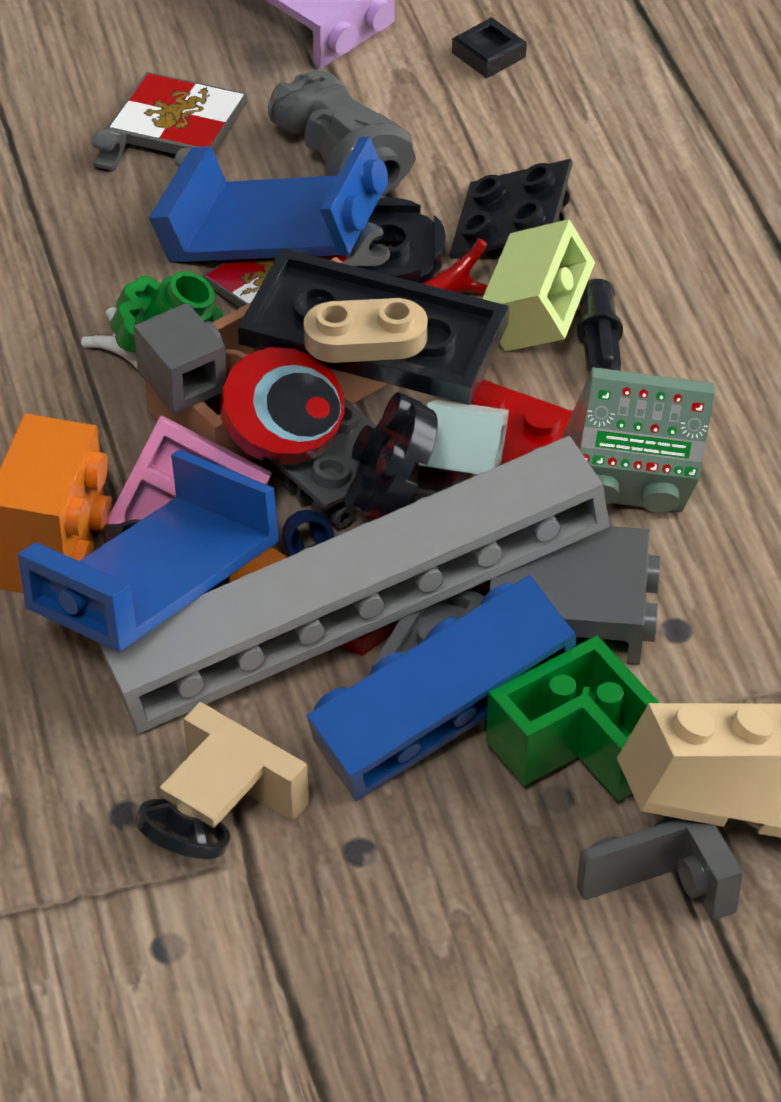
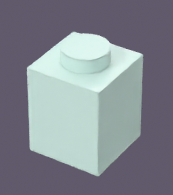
(468, 437)

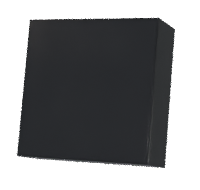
(489, 47)

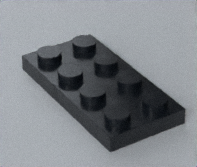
(459, 328)

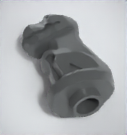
(335, 121)

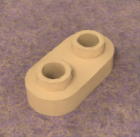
(365, 330)

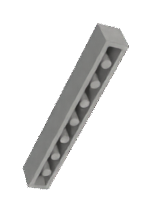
(359, 582)

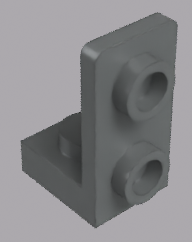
(672, 844)

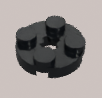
(416, 238)
(389, 455)

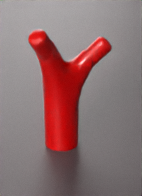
(458, 277)

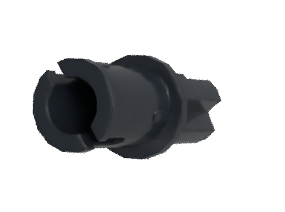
(600, 326)

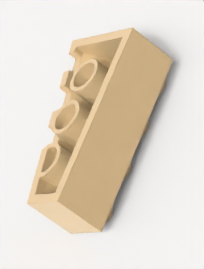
(708, 763)

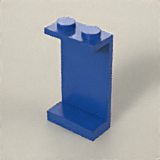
(253, 219)
(158, 563)

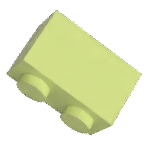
(541, 281)

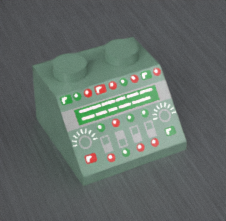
(643, 436)

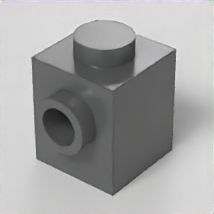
(181, 357)

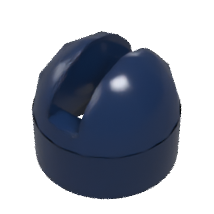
(318, 527)

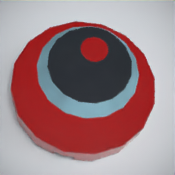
(282, 405)

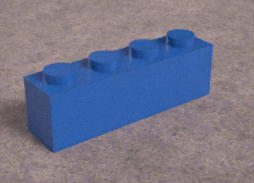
(437, 688)

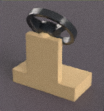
(219, 770)

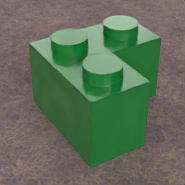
(568, 710)

